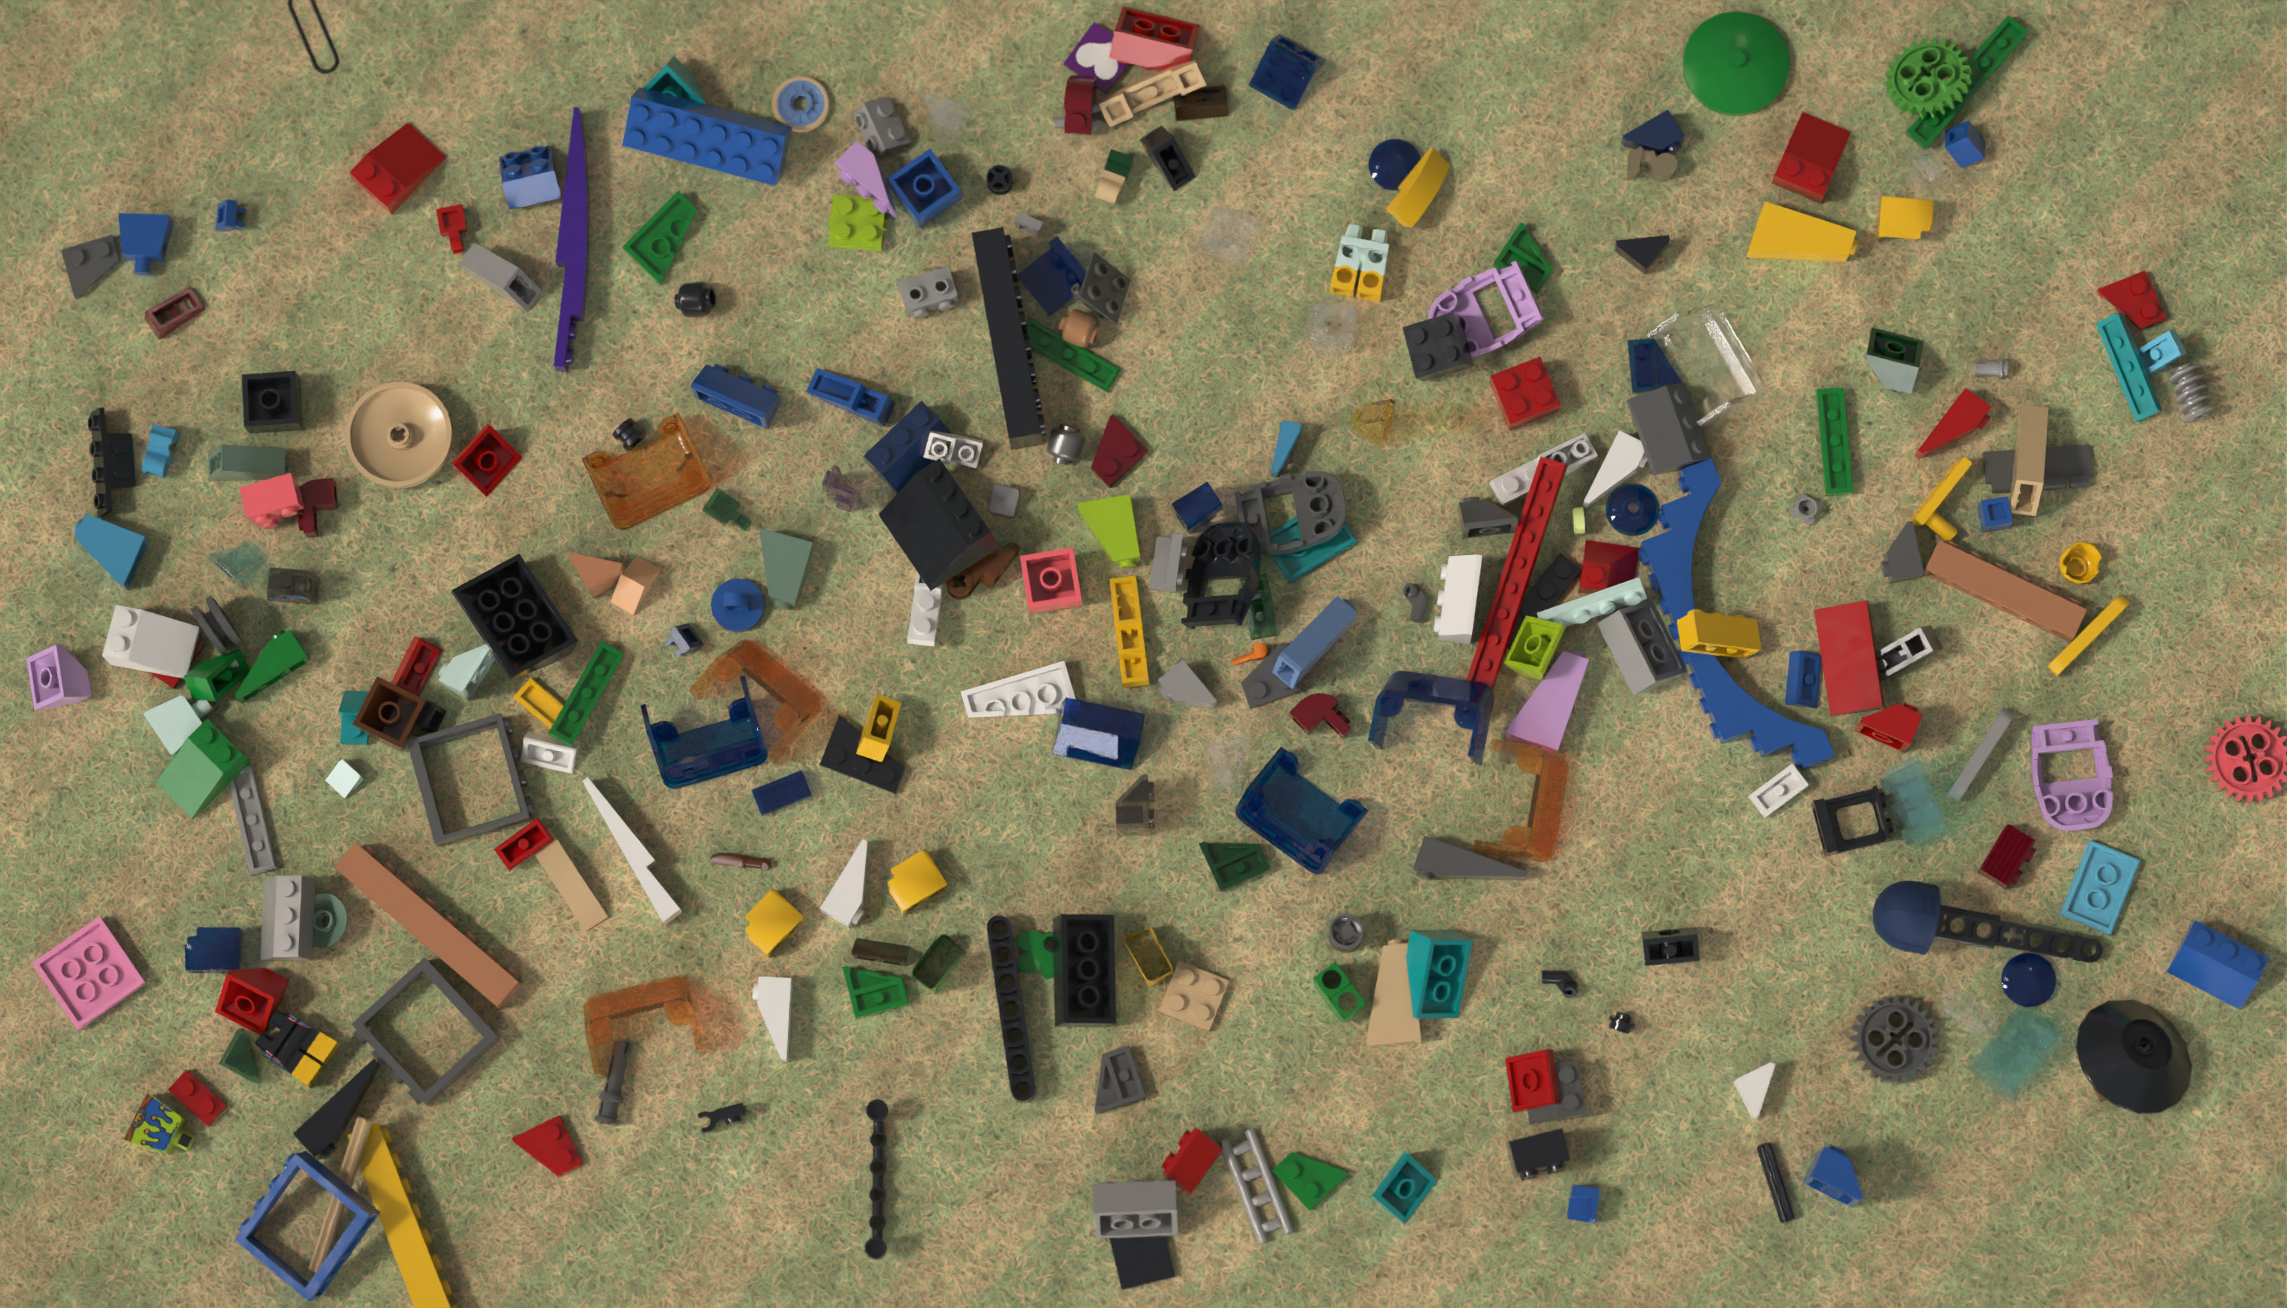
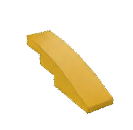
(1129, 631)

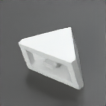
(1753, 1088)

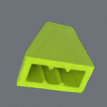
(1113, 527)

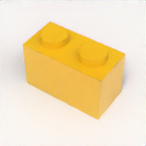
(878, 728)

